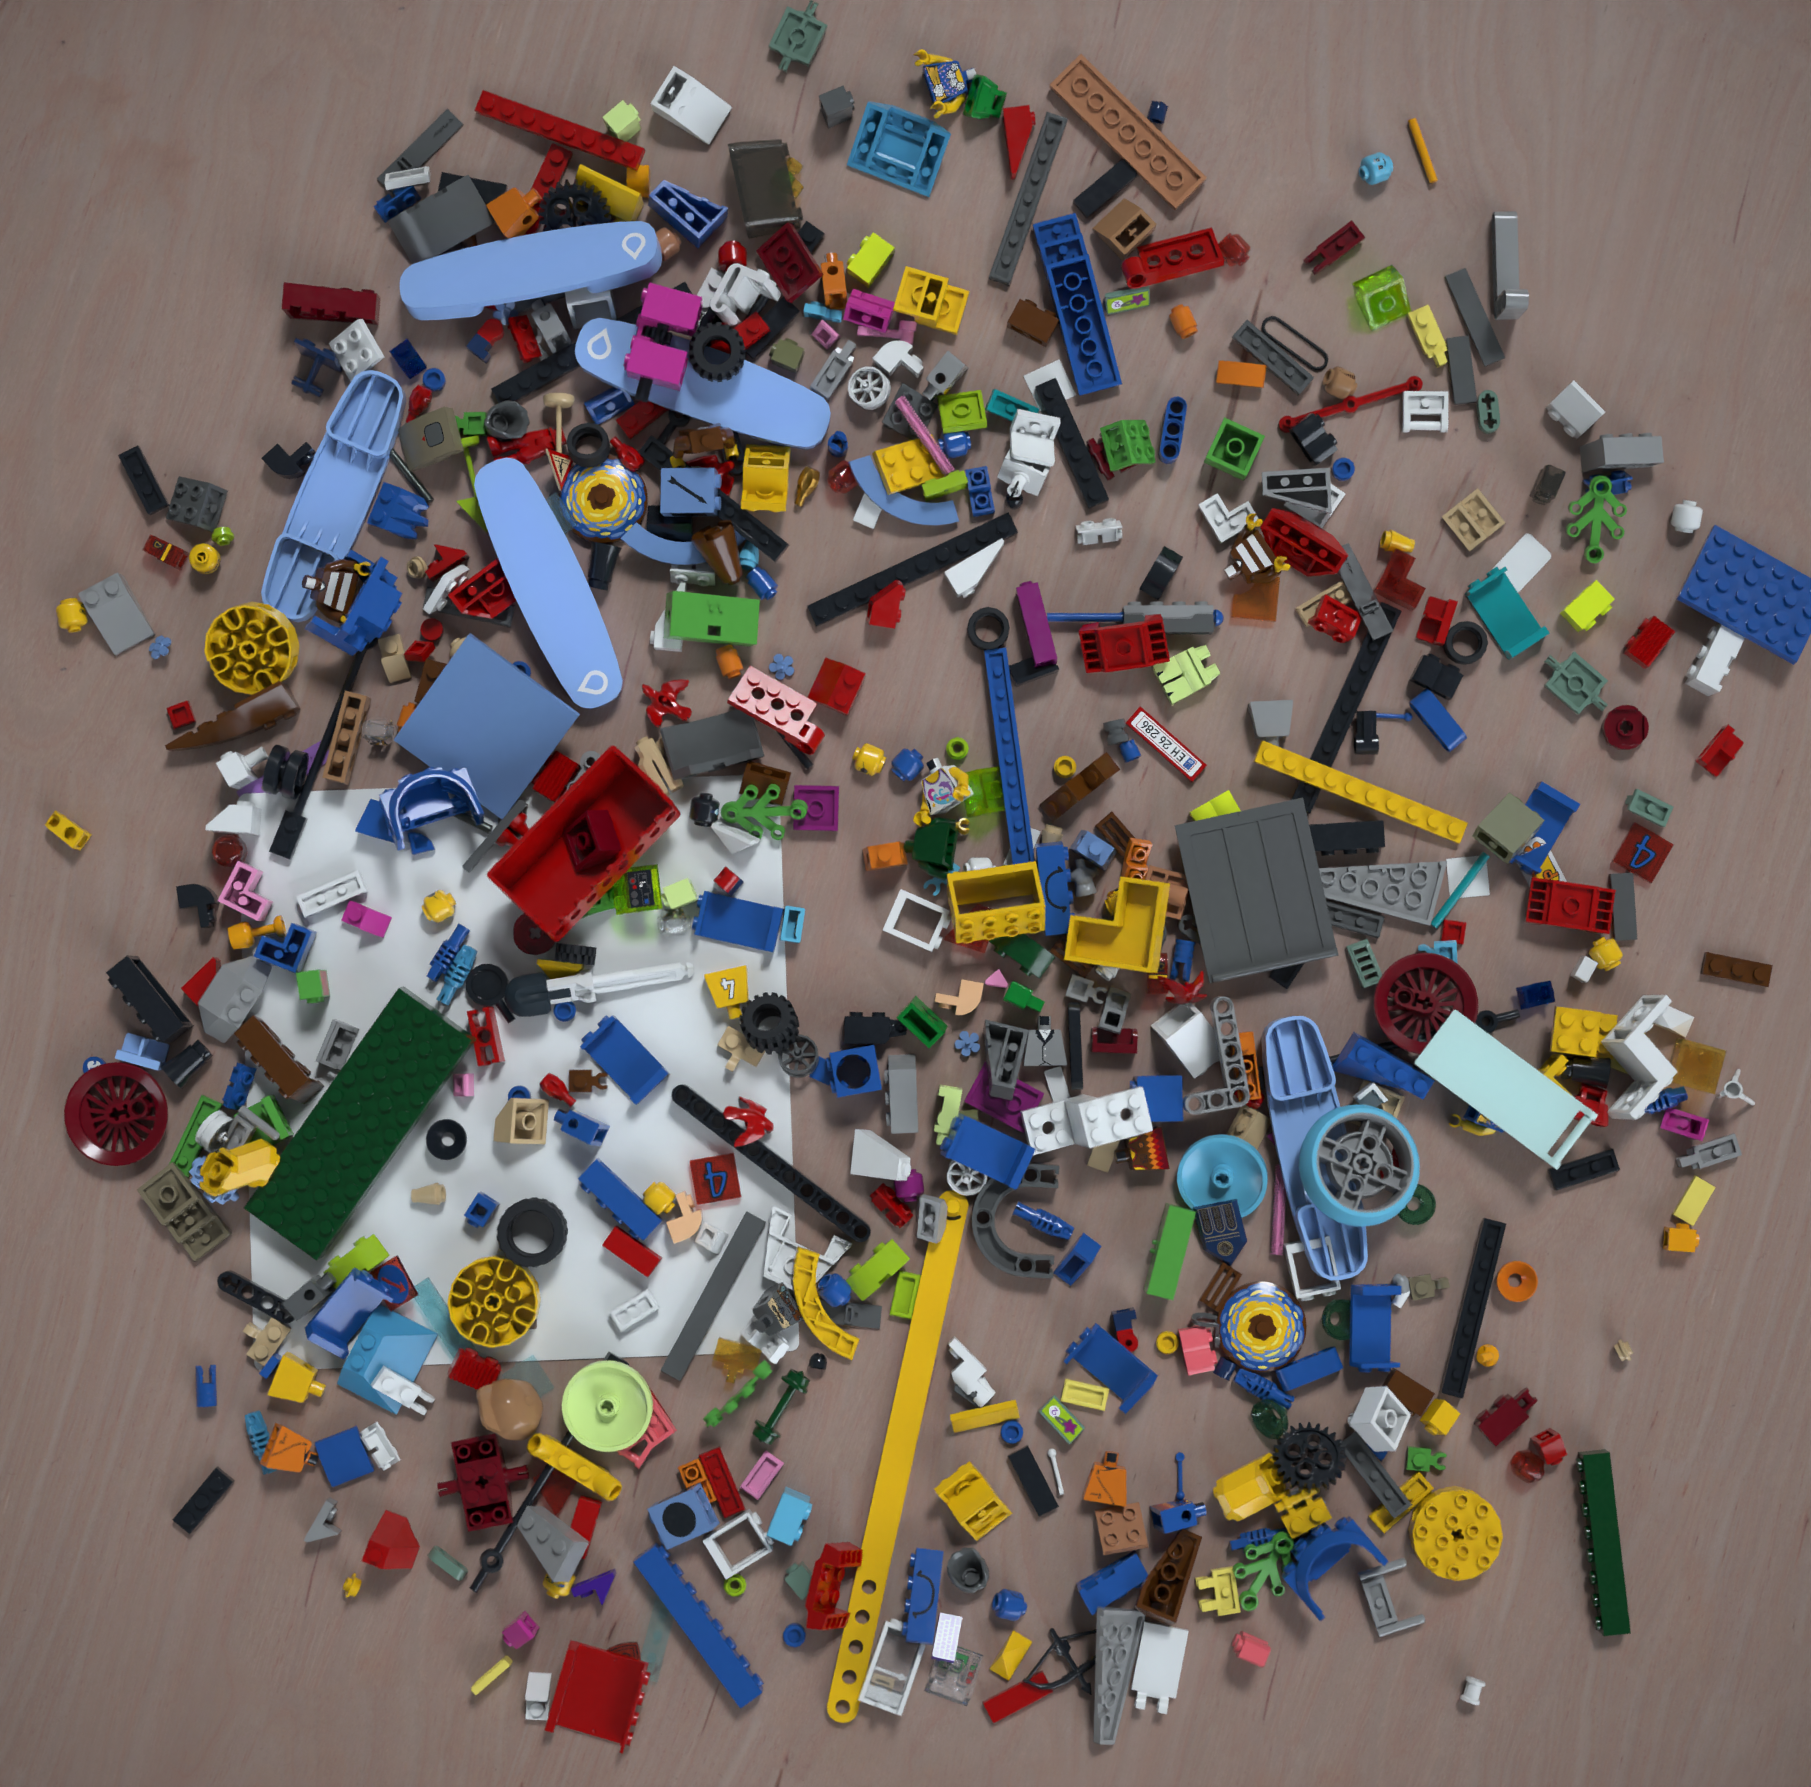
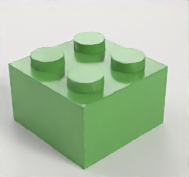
(1234, 449)

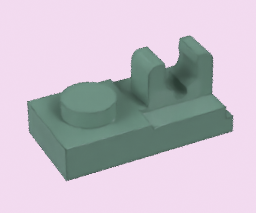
(1649, 807)

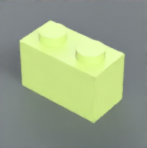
(622, 121)
(679, 894)

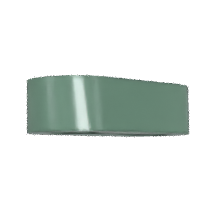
(1493, 411)
(447, 1563)

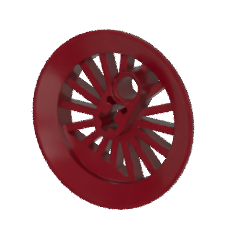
(1465, 1001)
(81, 1121)

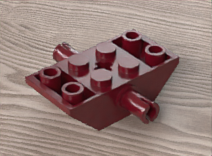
(488, 1503)

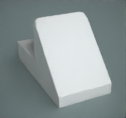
(538, 1695)

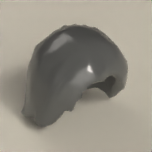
(507, 420)
(968, 1570)

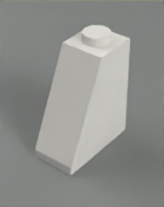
(878, 1158)

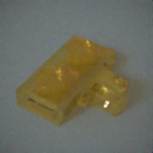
(736, 1357)

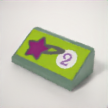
(1126, 300)
(1061, 1419)

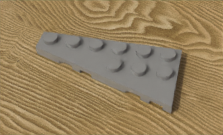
(1390, 889)
(1116, 1650)

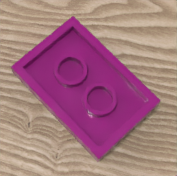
(1005, 1110)

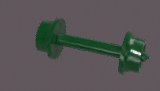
(765, 1431)

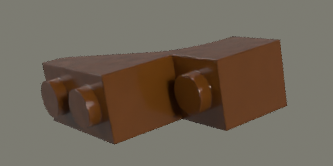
(1079, 787)

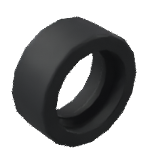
(586, 430)
(988, 611)
(1482, 643)

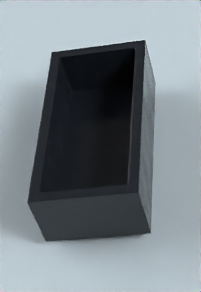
(148, 999)

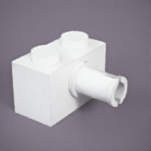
(1022, 475)
(238, 767)

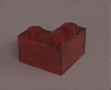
(1393, 582)

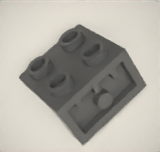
(196, 503)

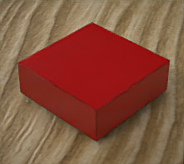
(419, 651)
(181, 714)
(1453, 931)

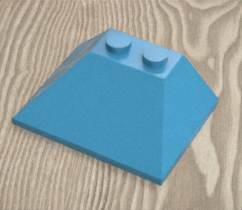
(899, 147)
(386, 1341)

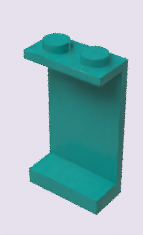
(1504, 613)

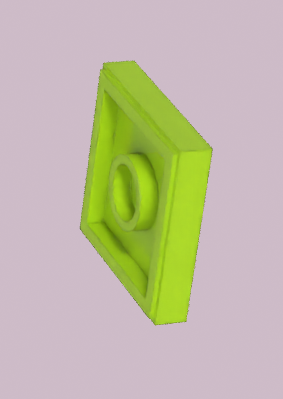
(962, 411)

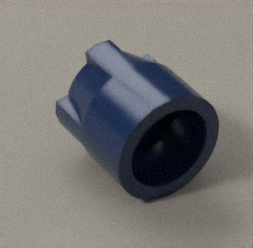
(1157, 112)
(1224, 1368)

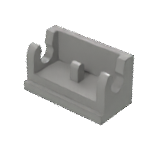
(337, 1044)

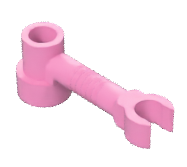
(905, 332)

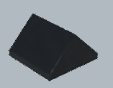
(669, 528)

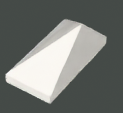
(732, 837)
(1675, 1021)

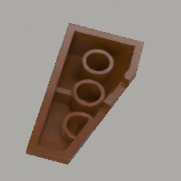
(1167, 1582)

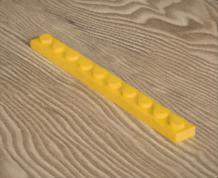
(1360, 792)

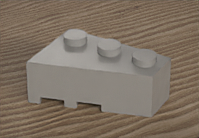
(1300, 487)
(902, 1094)

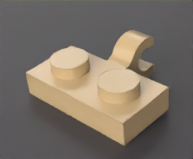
(736, 1043)
(267, 1340)

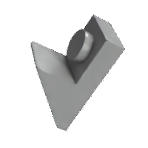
(320, 1527)

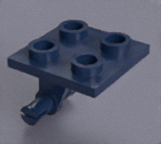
(320, 357)

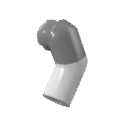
(1402, 1281)

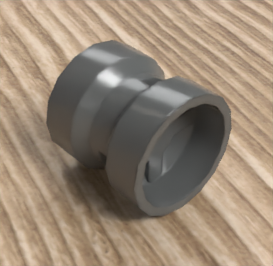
(1116, 732)

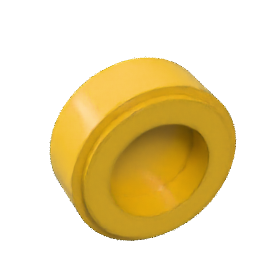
(1167, 1342)

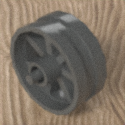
(799, 1057)

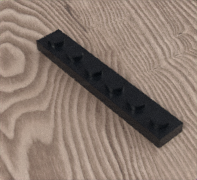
(1072, 444)

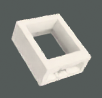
(895, 912)
(1308, 1293)
(718, 1554)

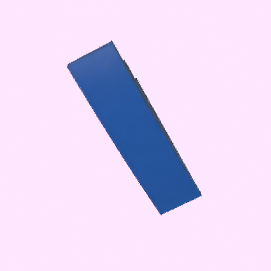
(1077, 304)

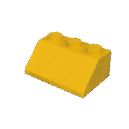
(624, 201)

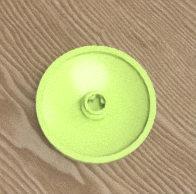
(607, 1406)

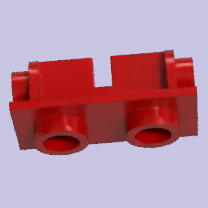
(524, 335)
(885, 1197)

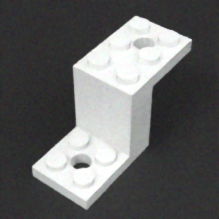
(1639, 1057)
(1087, 1120)

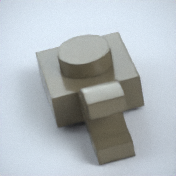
(1423, 1286)

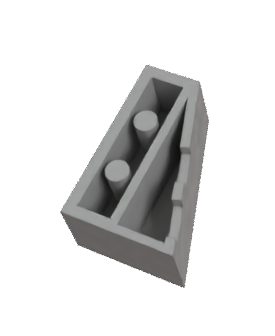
(1622, 452)
(553, 1542)

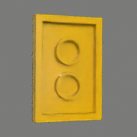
(906, 466)

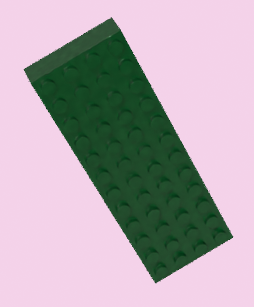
(360, 1123)

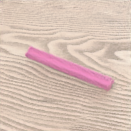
(923, 435)
(1279, 1214)

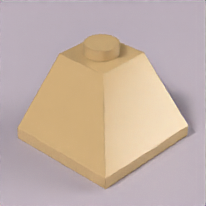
(522, 1121)

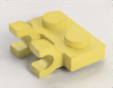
(1225, 1591)

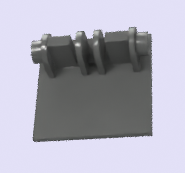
(921, 405)

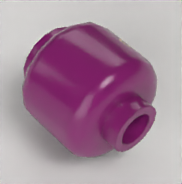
(911, 1188)

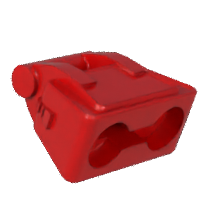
(1597, 1106)

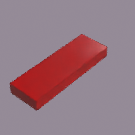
(722, 1482)
(1015, 1697)

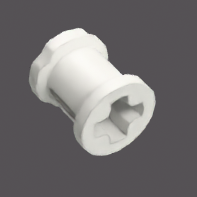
(1472, 1690)

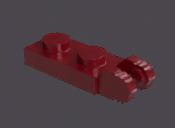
(1336, 246)

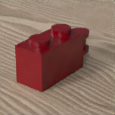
(1504, 1416)

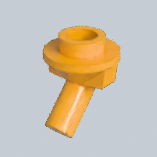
(1487, 1355)

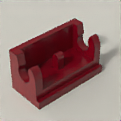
(1114, 1043)

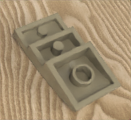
(184, 1211)

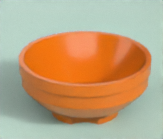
(1527, 1285)

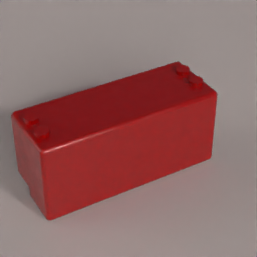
(539, 867)

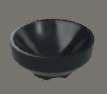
(434, 1139)

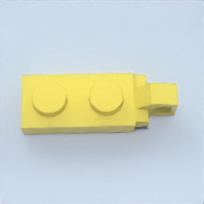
(1428, 334)

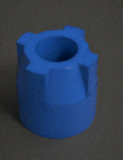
(1129, 751)

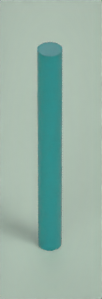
(1460, 889)

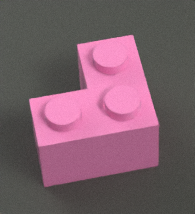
(239, 892)

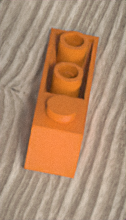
(1250, 1063)

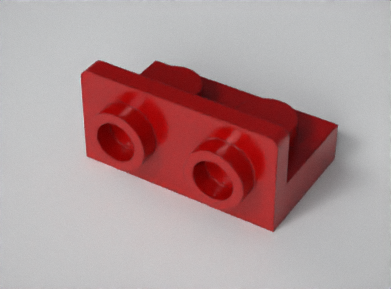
(1335, 619)

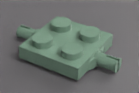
(798, 36)
(1575, 683)

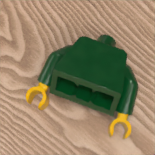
(936, 845)

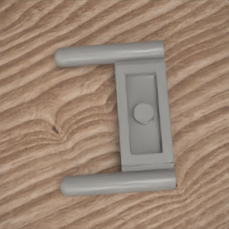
(244, 1127)
(1380, 1601)

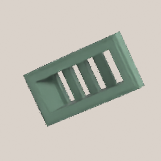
(1372, 960)

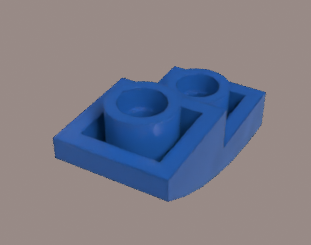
(980, 491)

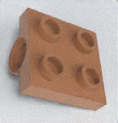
(1178, 889)
(1121, 1528)

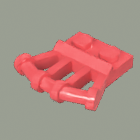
(657, 1431)

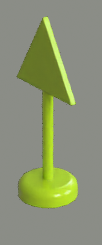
(471, 505)

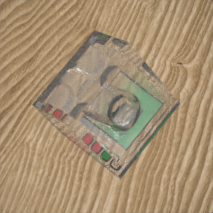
(957, 1679)

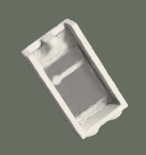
(891, 1669)

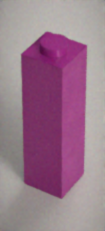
(1036, 624)

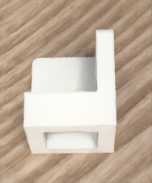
(1370, 1096)

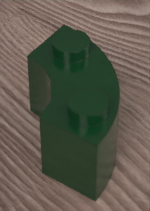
(1024, 951)

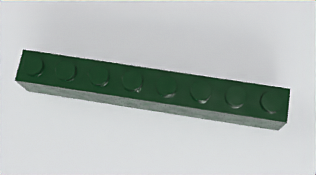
(1604, 1542)

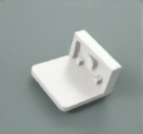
(1033, 437)

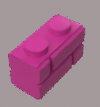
(869, 310)

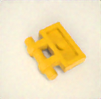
(1305, 1516)

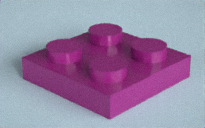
(822, 808)

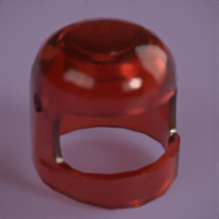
(229, 850)

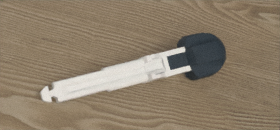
(534, 994)

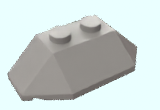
(232, 996)

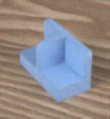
(143, 1051)

